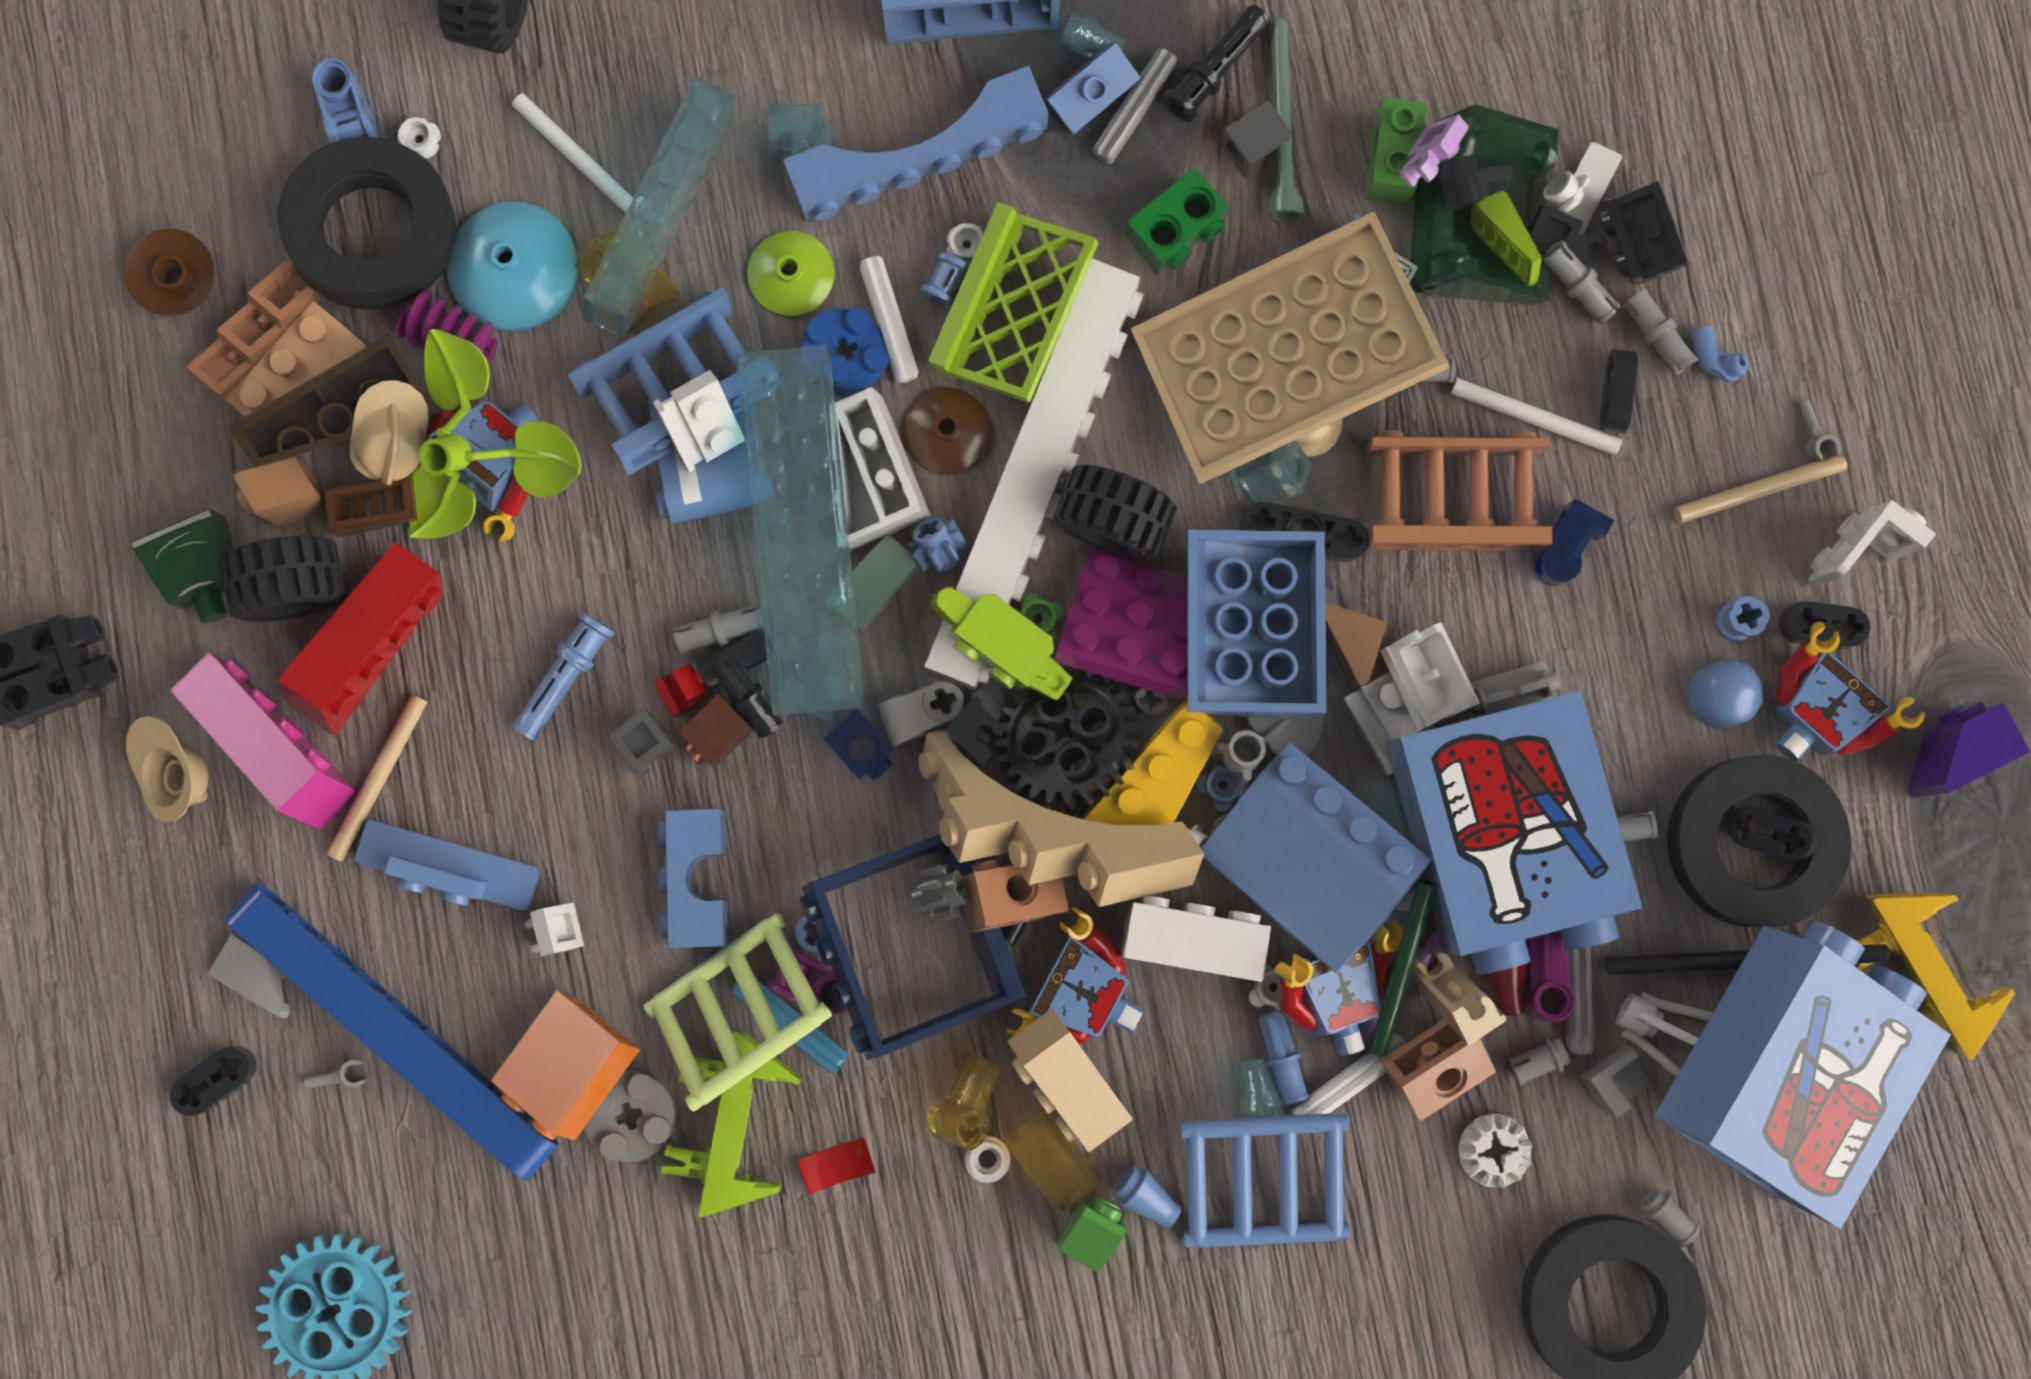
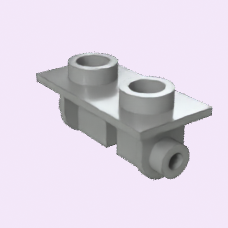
(1514, 689)

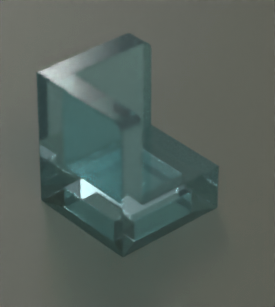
(1275, 474)

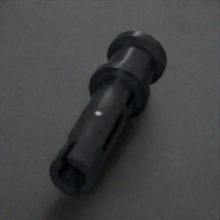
(1205, 75)

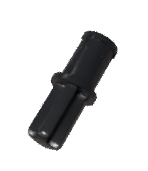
(746, 696)

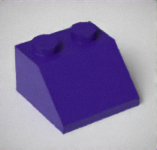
(1965, 747)

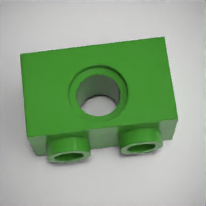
(1395, 132)

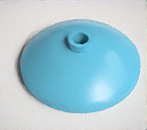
(526, 288)

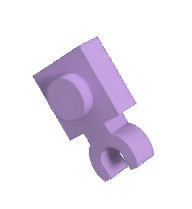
(1434, 147)

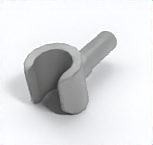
(1817, 435)
(335, 1077)

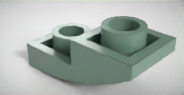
(879, 578)

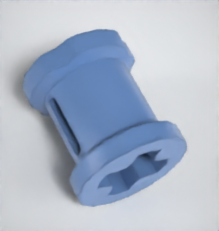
(933, 290)
(1756, 614)

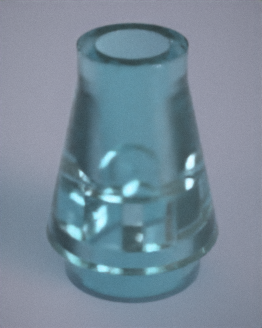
(1087, 36)
(1258, 1091)

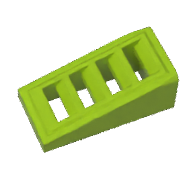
(1504, 232)

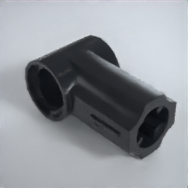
(1472, 180)

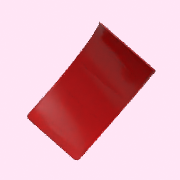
(836, 1165)

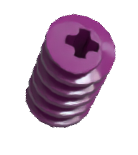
(421, 317)

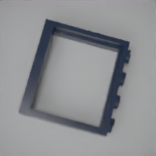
(988, 944)

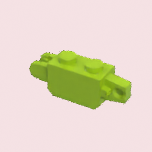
(1002, 640)

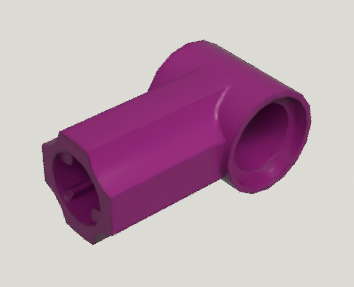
(1548, 970)

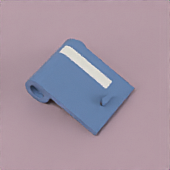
(709, 489)

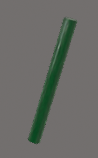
(1402, 967)

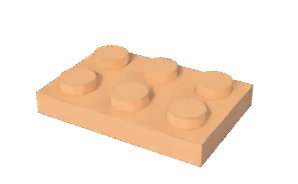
(302, 352)

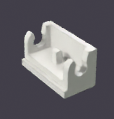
(1429, 677)

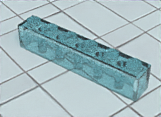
(658, 207)

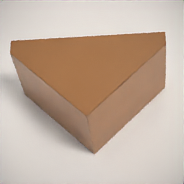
(1354, 642)

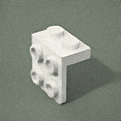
(1885, 528)

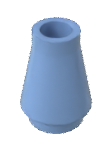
(1145, 1196)

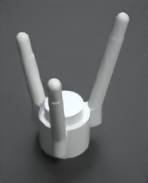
(1640, 1018)

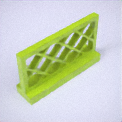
(977, 300)

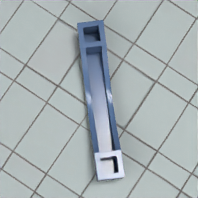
(835, 177)

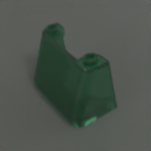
(1444, 245)

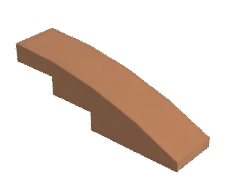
(252, 330)

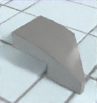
(250, 975)

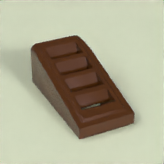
(337, 506)

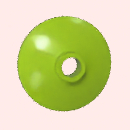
(796, 293)

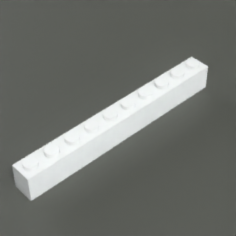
(1043, 454)

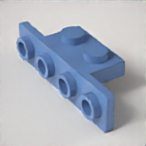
(446, 866)

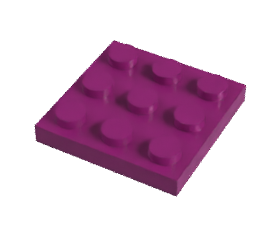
(1128, 624)

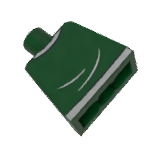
(186, 562)

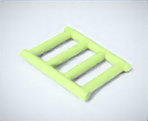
(775, 1038)

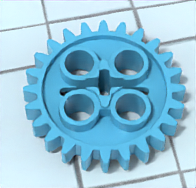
(372, 1289)

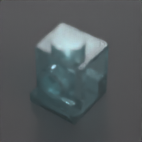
(796, 129)

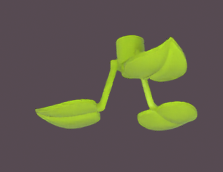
(544, 453)

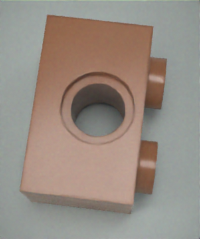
(992, 907)
(1436, 1069)

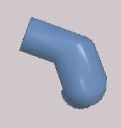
(1714, 361)

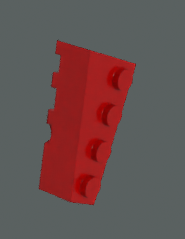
(361, 638)

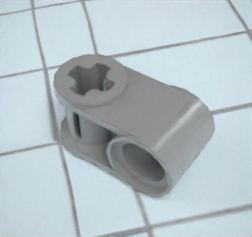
(913, 715)

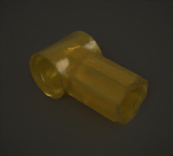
(962, 1116)

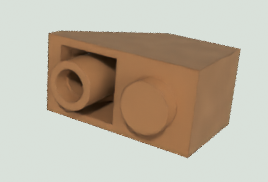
(280, 492)

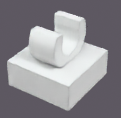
(555, 929)

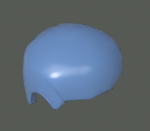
(1725, 693)

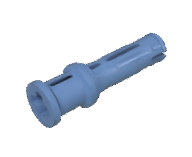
(574, 657)

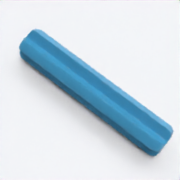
(815, 1044)

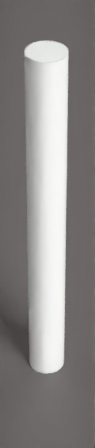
(572, 152)
(1536, 416)

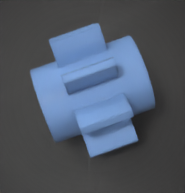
(937, 544)

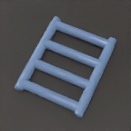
(1241, 1131)

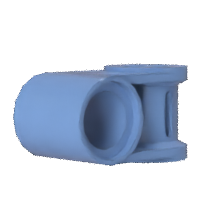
(345, 111)

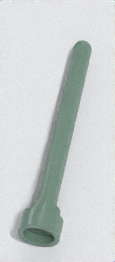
(1285, 203)

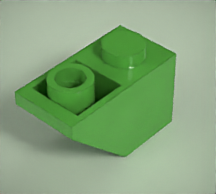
(1093, 1232)

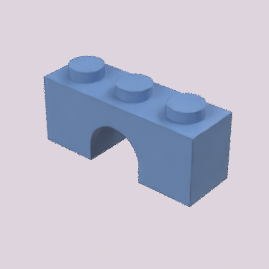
(688, 840)

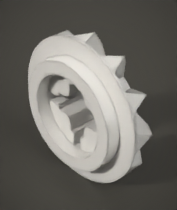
(1477, 1139)

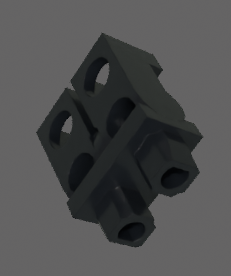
(50, 669)

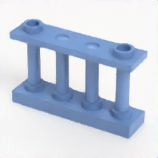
(645, 444)

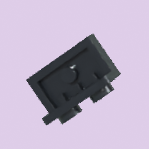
(1645, 234)

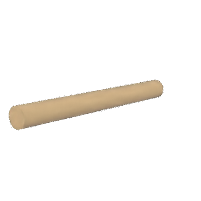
(1760, 488)
(376, 778)

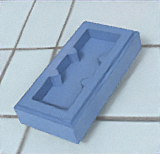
(1093, 88)

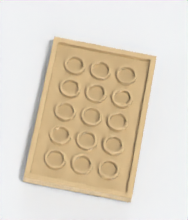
(1289, 348)

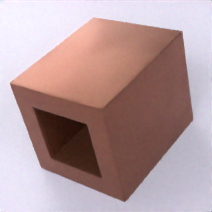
(714, 732)

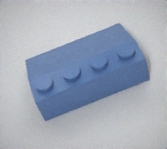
(1256, 623)
(1314, 858)

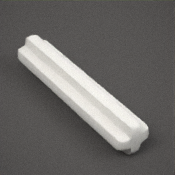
(889, 319)
(1346, 1083)

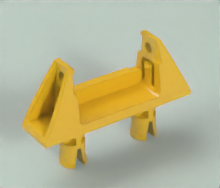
(1946, 1002)

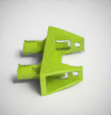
(718, 1166)

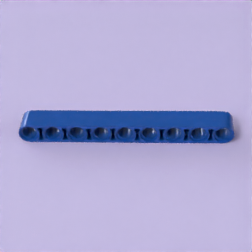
(389, 1029)

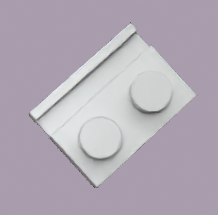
(699, 420)
(1381, 717)

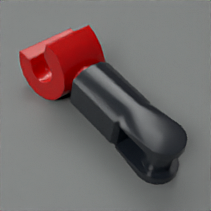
(685, 686)

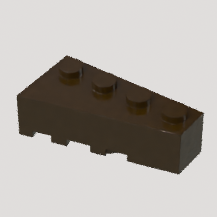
(323, 406)

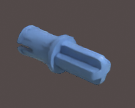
(1283, 1058)

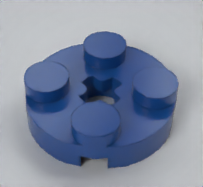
(862, 336)

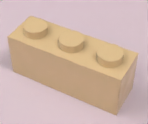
(1067, 1082)

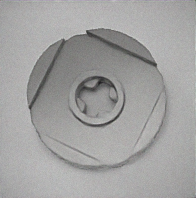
(653, 1128)

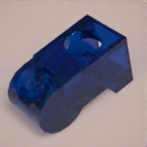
(1570, 536)

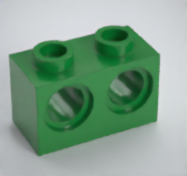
(1168, 215)

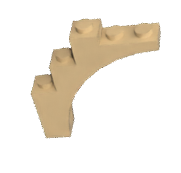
(1046, 845)

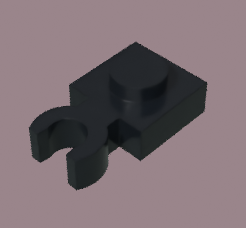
(1553, 226)

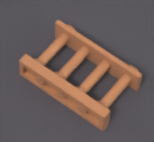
(1435, 530)

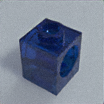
(846, 733)

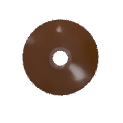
(155, 260)
(951, 452)

